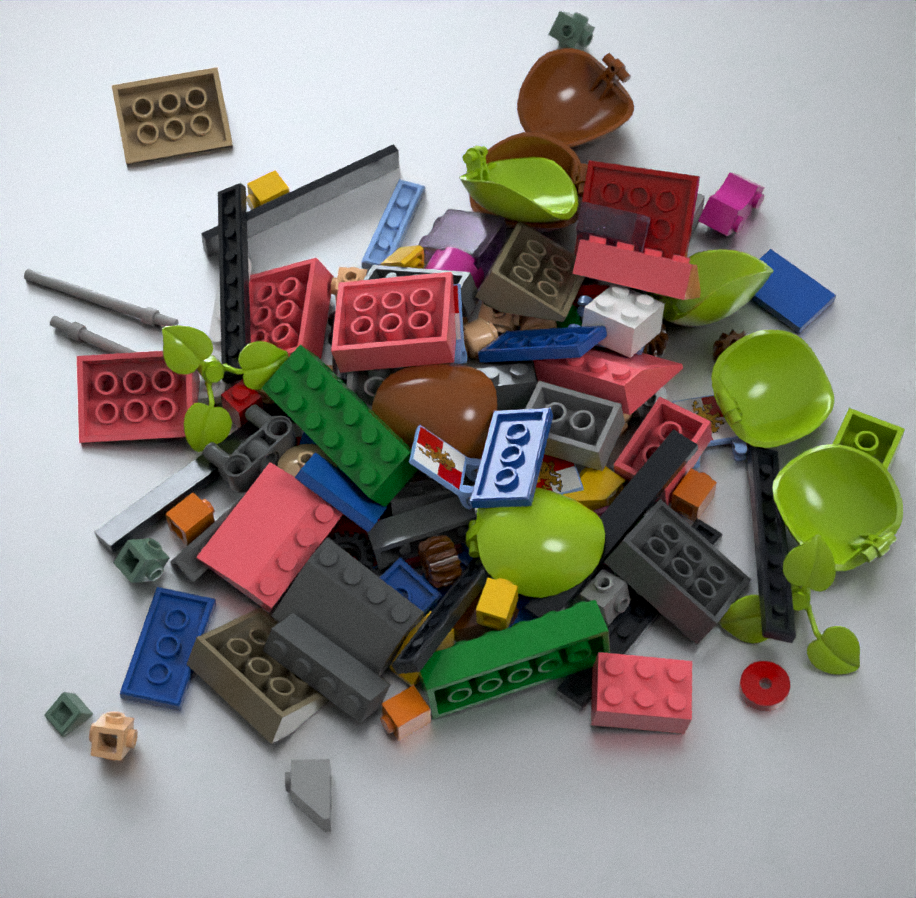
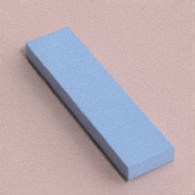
(394, 223)

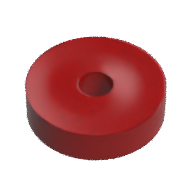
(761, 698)

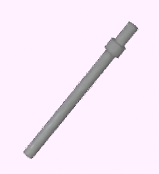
(148, 315)
(79, 332)

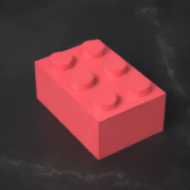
(653, 431)
(641, 693)

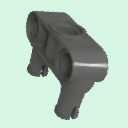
(257, 451)

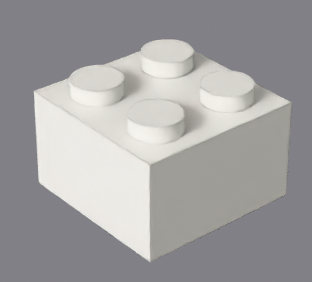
(628, 317)

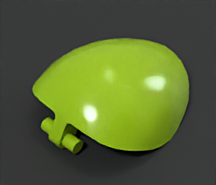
(520, 187)
(726, 285)
(771, 388)
(843, 499)
(538, 545)

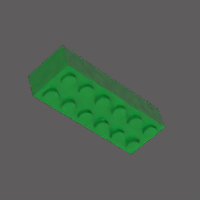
(341, 425)
(514, 658)

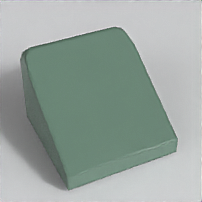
(68, 713)

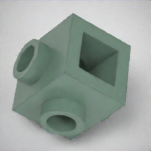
(572, 30)
(141, 560)

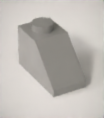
(311, 789)

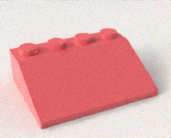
(637, 269)
(291, 306)
(394, 322)
(610, 375)
(132, 397)
(269, 536)

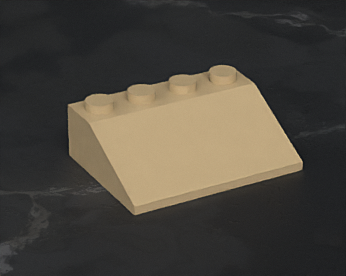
(171, 115)

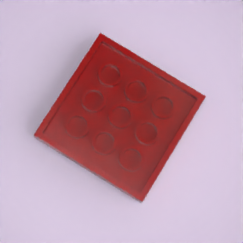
(653, 193)

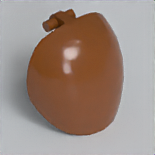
(574, 97)
(543, 146)
(444, 399)

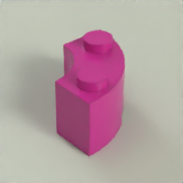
(732, 204)

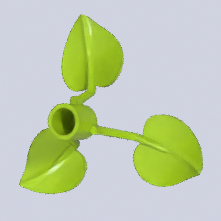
(191, 349)
(806, 568)

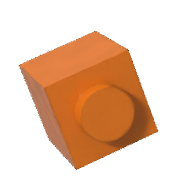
(693, 494)
(190, 518)
(405, 713)

